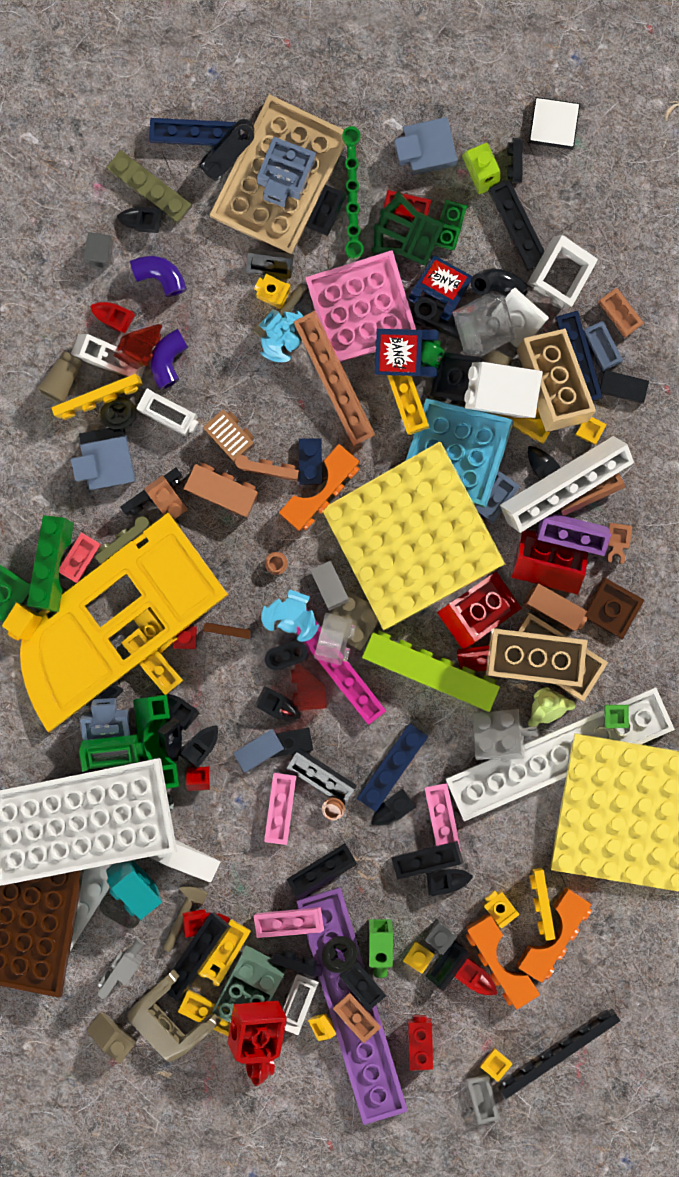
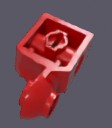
(257, 1037)

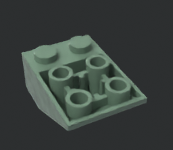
(250, 982)

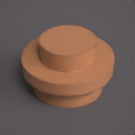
(276, 563)
(333, 808)

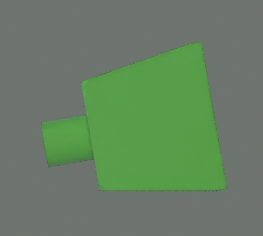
(380, 946)

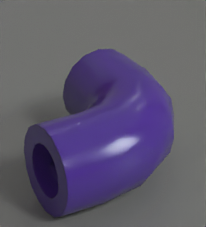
(159, 269)
(163, 357)

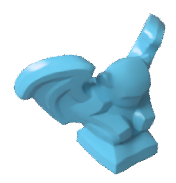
(279, 333)
(292, 614)

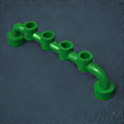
(351, 138)

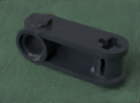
(227, 150)
(434, 320)

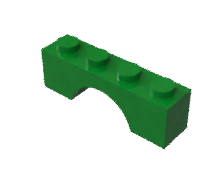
(45, 585)
(150, 716)

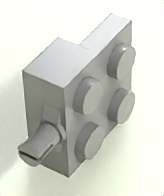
(500, 734)
(124, 968)

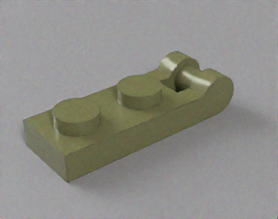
(123, 538)

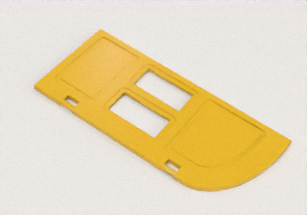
(72, 655)

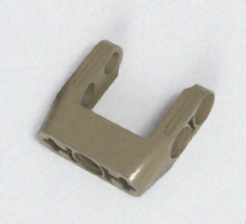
(159, 1029)

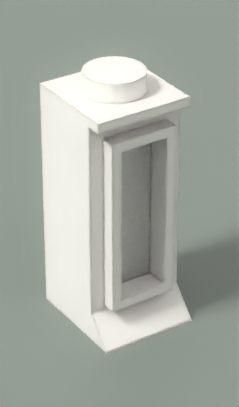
(167, 413)
(299, 1001)

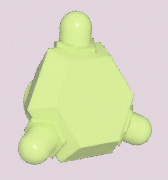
(548, 707)

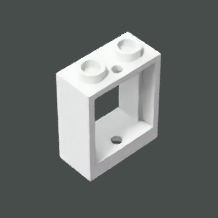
(573, 252)

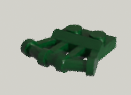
(420, 239)

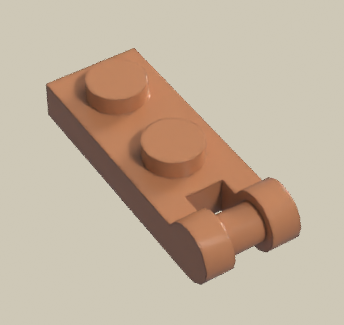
(266, 468)

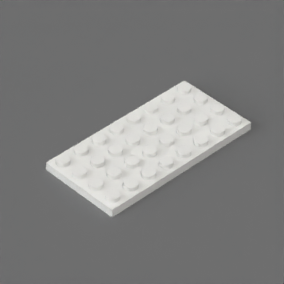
(84, 822)

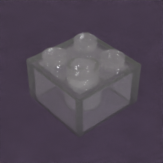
(484, 324)
(333, 639)

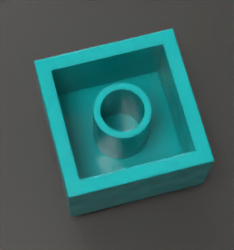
(133, 887)

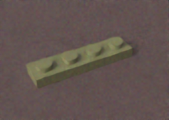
(149, 186)

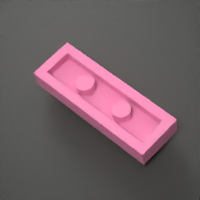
(280, 808)
(441, 814)
(288, 922)

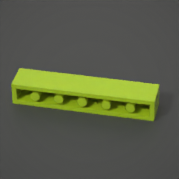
(431, 672)

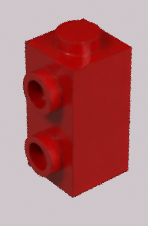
(420, 1043)

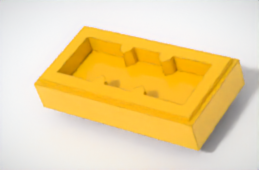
(151, 626)

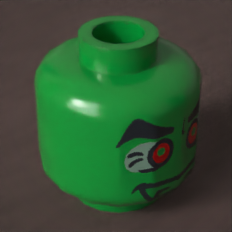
(431, 353)

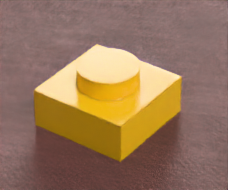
(591, 430)
(418, 957)
(322, 1027)
(496, 1064)

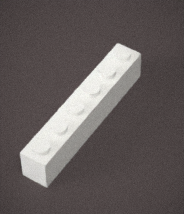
(567, 484)

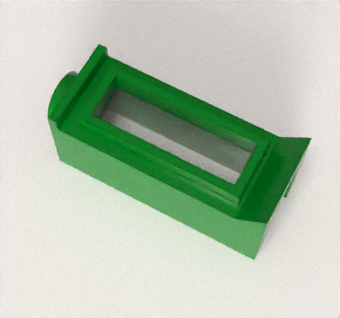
(110, 752)

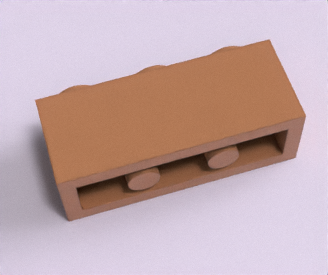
(221, 490)

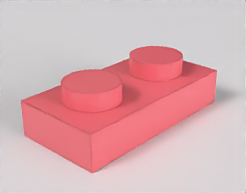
(79, 558)

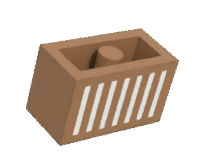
(229, 435)

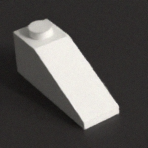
(101, 355)
(190, 862)

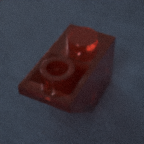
(137, 346)
(310, 690)

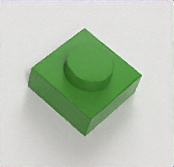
(616, 716)

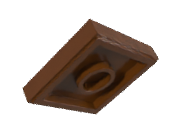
(613, 608)
(228, 630)

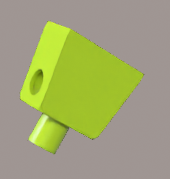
(482, 166)

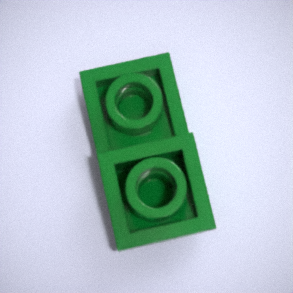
(453, 217)

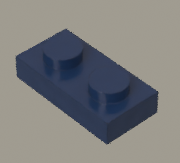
(310, 461)

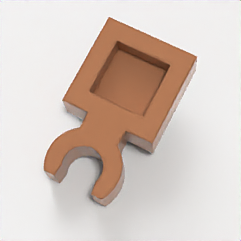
(619, 540)

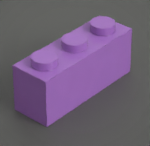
(574, 533)

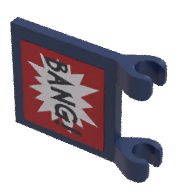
(443, 283)
(400, 352)

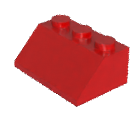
(549, 564)

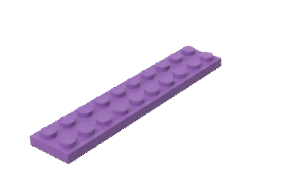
(370, 1063)

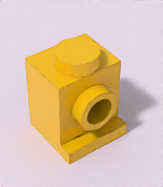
(275, 298)
(507, 915)

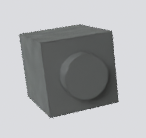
(98, 250)
(440, 936)

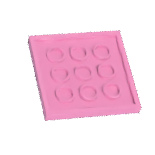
(358, 301)

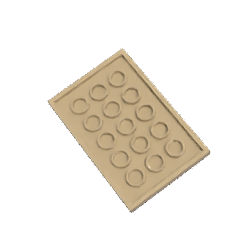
(241, 198)

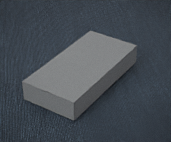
(329, 585)
(482, 1098)

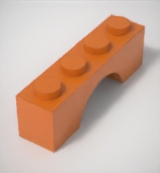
(300, 510)
(539, 960)
(517, 985)

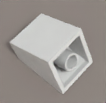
(503, 390)

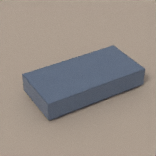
(602, 346)
(258, 751)

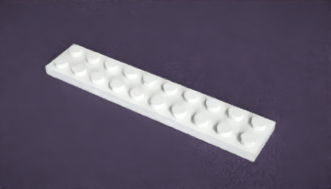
(548, 757)

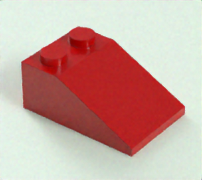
(479, 610)

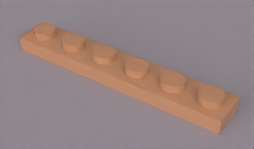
(334, 378)

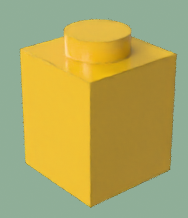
(21, 622)

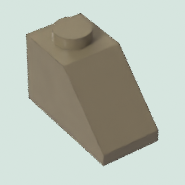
(111, 1037)

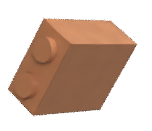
(555, 608)

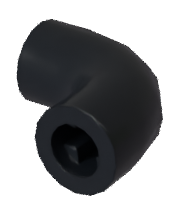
(497, 280)

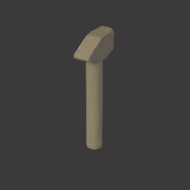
(289, 305)
(193, 895)

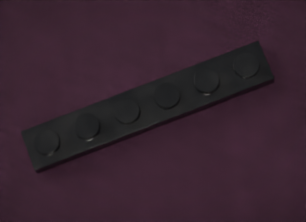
(565, 1048)

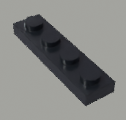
(517, 223)
(198, 954)

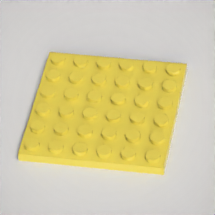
(413, 536)
(620, 813)

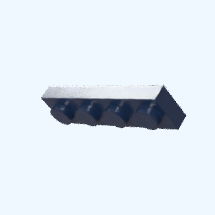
(187, 131)
(574, 328)
(392, 767)

